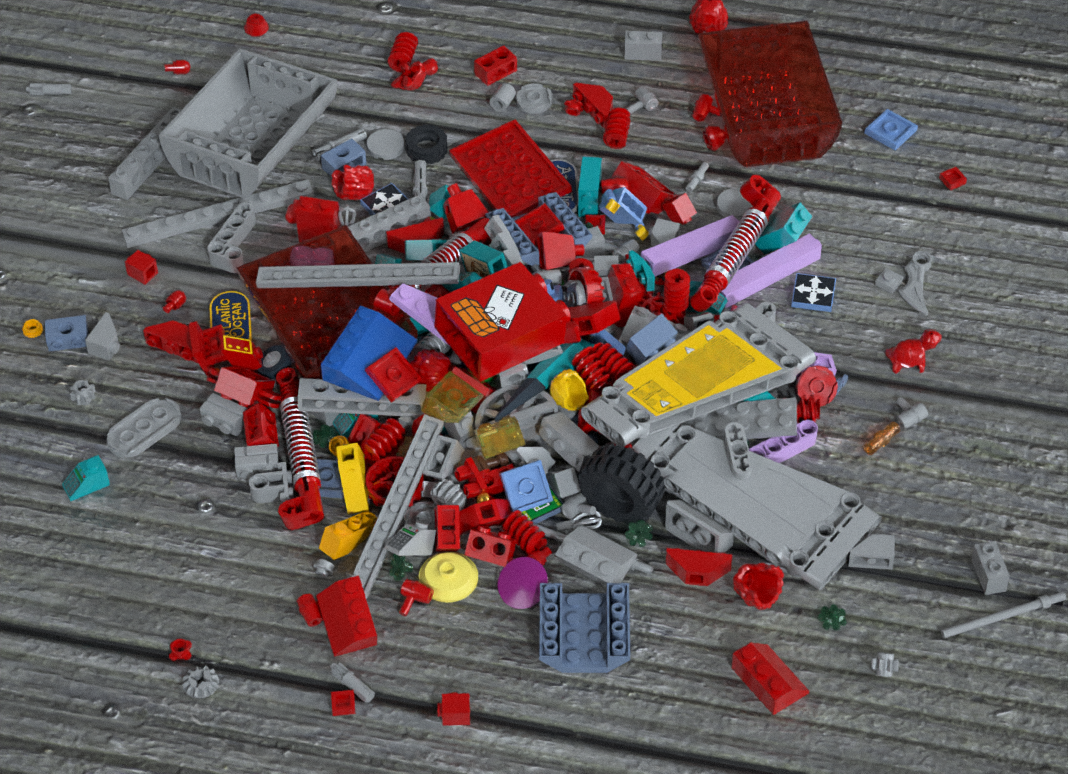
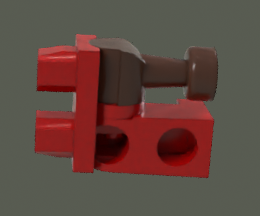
(480, 475)

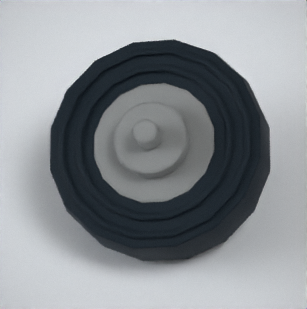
(274, 360)

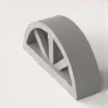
(526, 417)

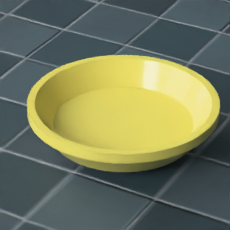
(450, 576)

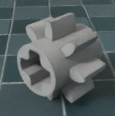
(82, 392)
(884, 664)

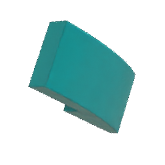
(642, 270)

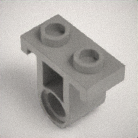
(272, 485)

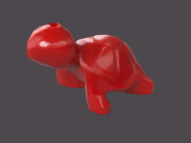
(415, 74)
(912, 351)

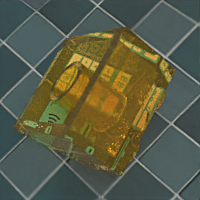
(451, 399)
(499, 436)

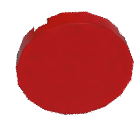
(817, 383)

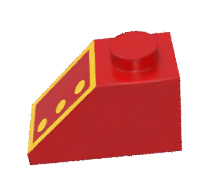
(241, 352)

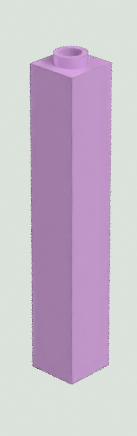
(689, 246)
(772, 268)

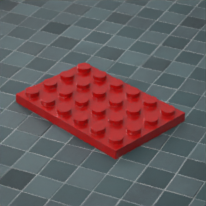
(509, 169)

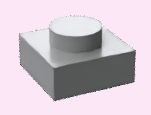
(888, 280)

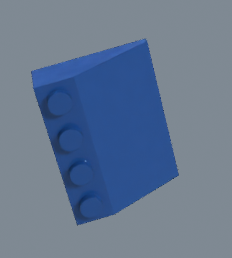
(360, 345)

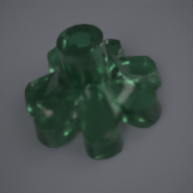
(324, 435)
(638, 533)
(399, 567)
(832, 617)

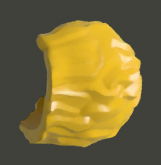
(569, 390)

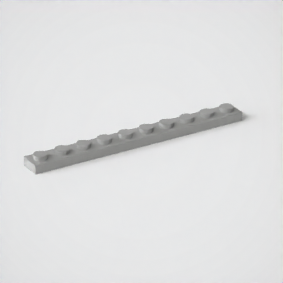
(214, 214)
(358, 275)
(397, 501)

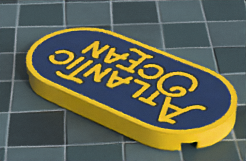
(233, 312)

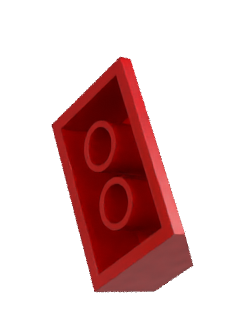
(644, 186)
(347, 616)
(767, 676)

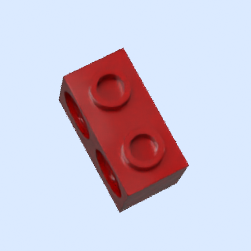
(495, 65)
(260, 426)
(447, 528)
(490, 551)

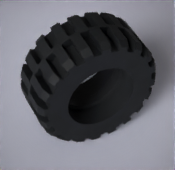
(621, 484)

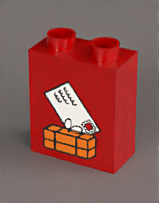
(501, 320)

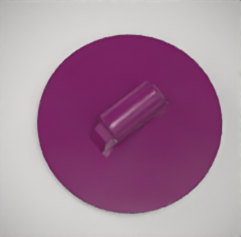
(521, 582)

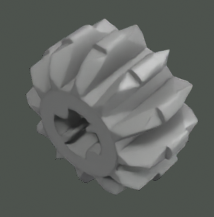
(448, 493)

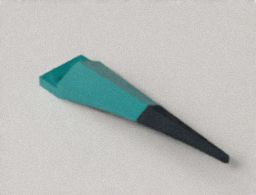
(542, 376)

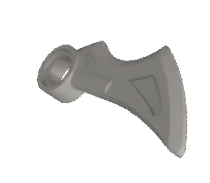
(913, 291)

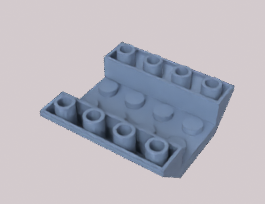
(571, 223)
(584, 629)

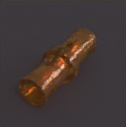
(881, 438)

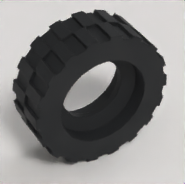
(426, 133)

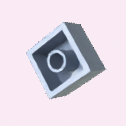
(651, 339)

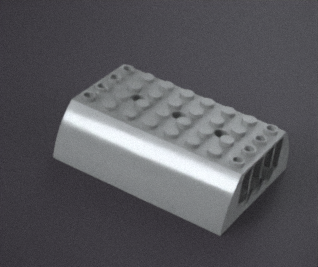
(217, 128)

